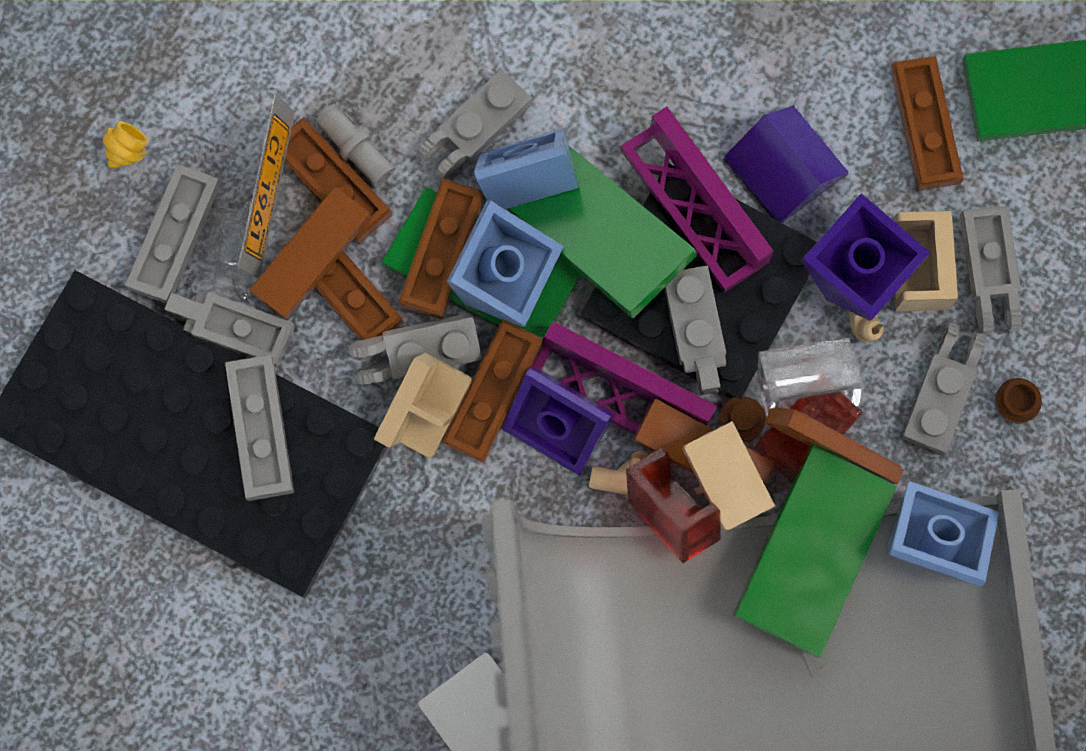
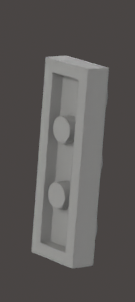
(173, 234)
(259, 427)

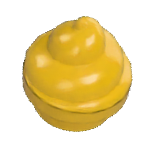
(124, 145)

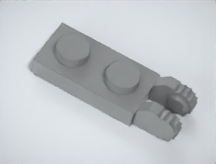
(476, 123)
(992, 265)
(447, 339)
(943, 394)

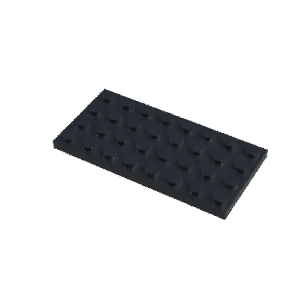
(152, 424)

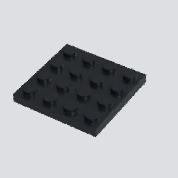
(747, 312)

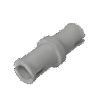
(355, 145)

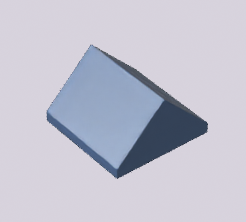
(527, 170)
(503, 265)
(943, 533)

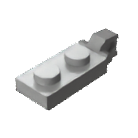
(232, 325)
(696, 326)

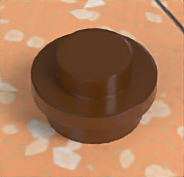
(1018, 400)
(746, 415)

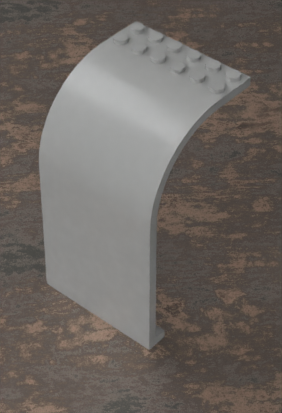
(641, 652)

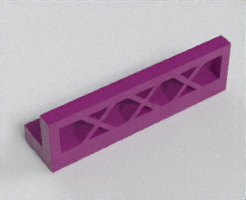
(710, 190)
(619, 373)

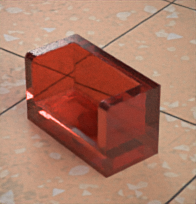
(788, 453)
(670, 508)

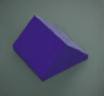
(784, 163)
(863, 259)
(557, 420)

